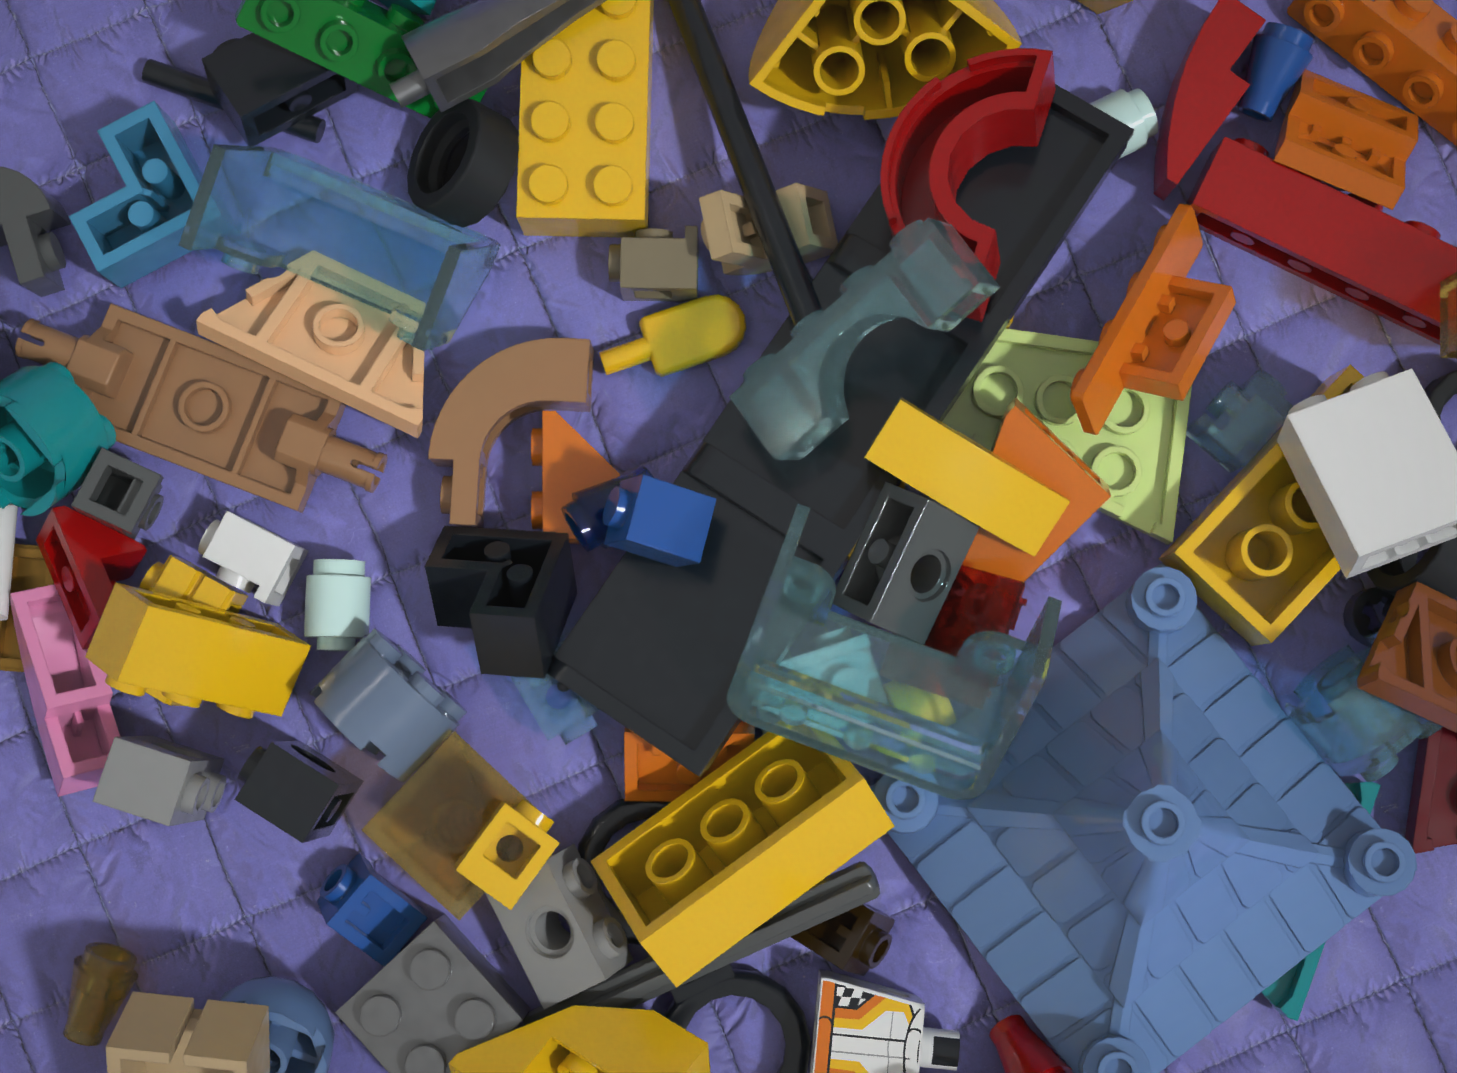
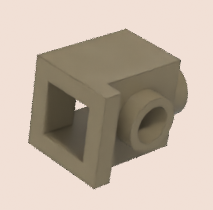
(656, 265)

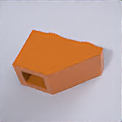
(567, 467)

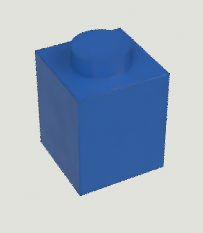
(658, 520)

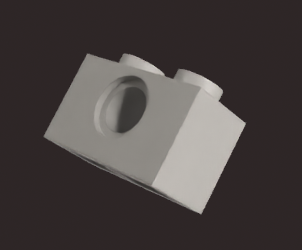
(160, 780)
(552, 958)

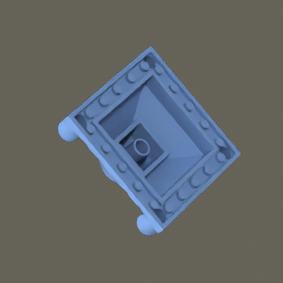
(1148, 839)

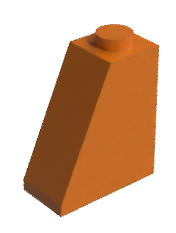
(1041, 454)

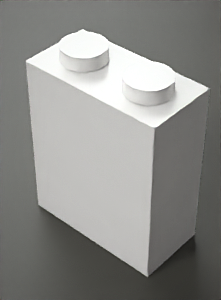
(1374, 470)

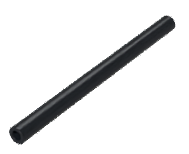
(746, 159)

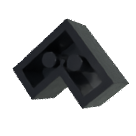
(508, 590)

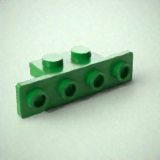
(345, 37)

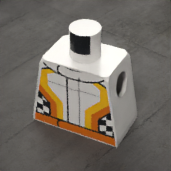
(875, 1030)

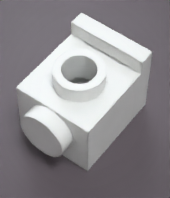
(252, 557)

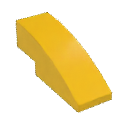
(966, 477)

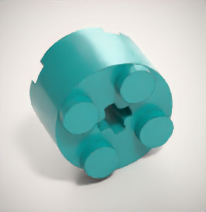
(46, 437)

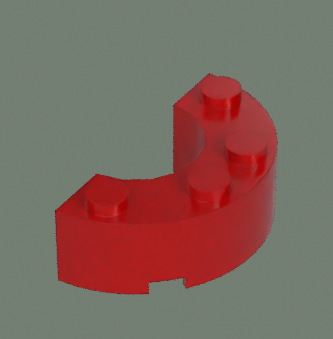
(952, 127)

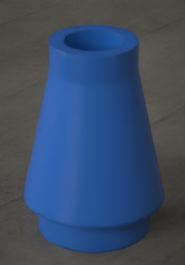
(1273, 69)

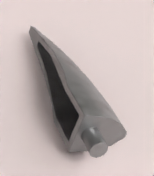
(480, 46)

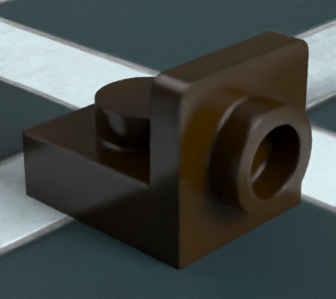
(852, 939)

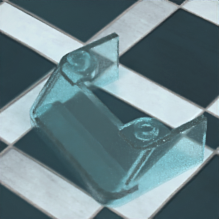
(342, 234)
(880, 695)

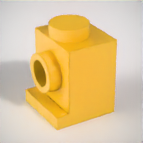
(508, 878)

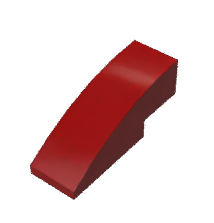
(1203, 91)

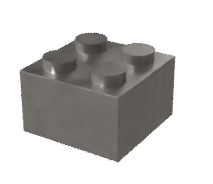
(432, 1003)

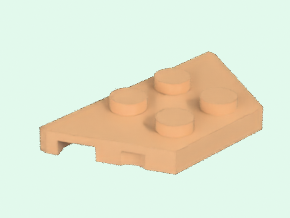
(326, 345)

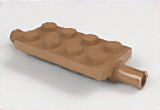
(206, 407)

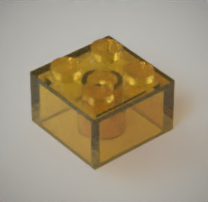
(439, 816)

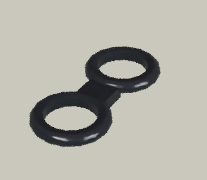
(714, 985)

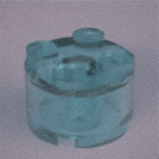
(1349, 725)

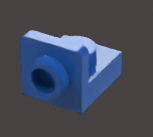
(368, 910)

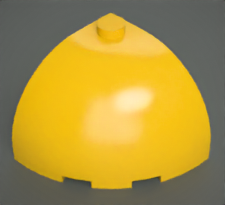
(870, 52)

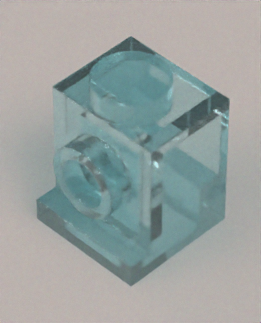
(1241, 420)
(567, 722)

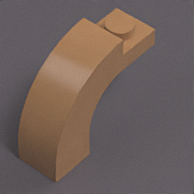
(489, 399)

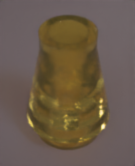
(97, 991)

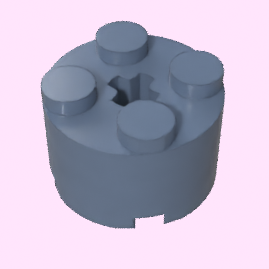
(387, 704)

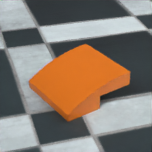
(1347, 139)

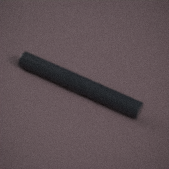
(198, 89)

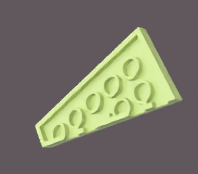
(1135, 450)

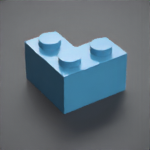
(144, 221)

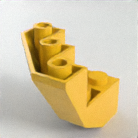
(590, 1042)

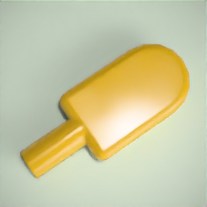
(682, 336)

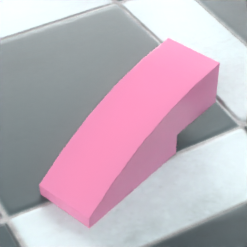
(64, 690)

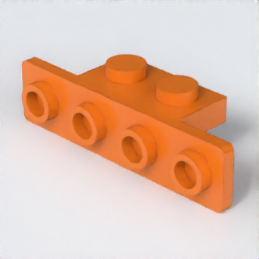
(1398, 45)
(1159, 329)

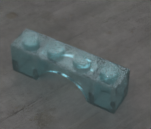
(799, 392)

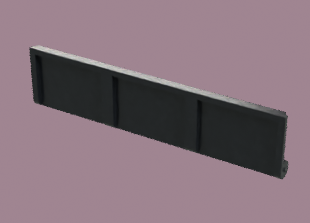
(669, 638)

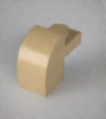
(733, 238)

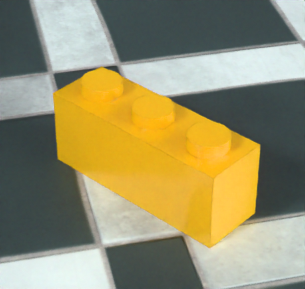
(195, 653)

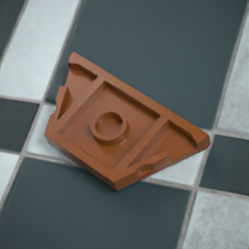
(1416, 656)

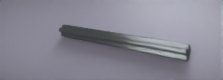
(646, 980)

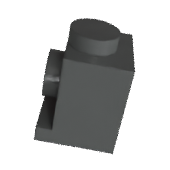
(120, 494)

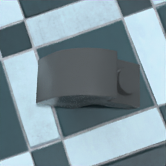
(25, 219)

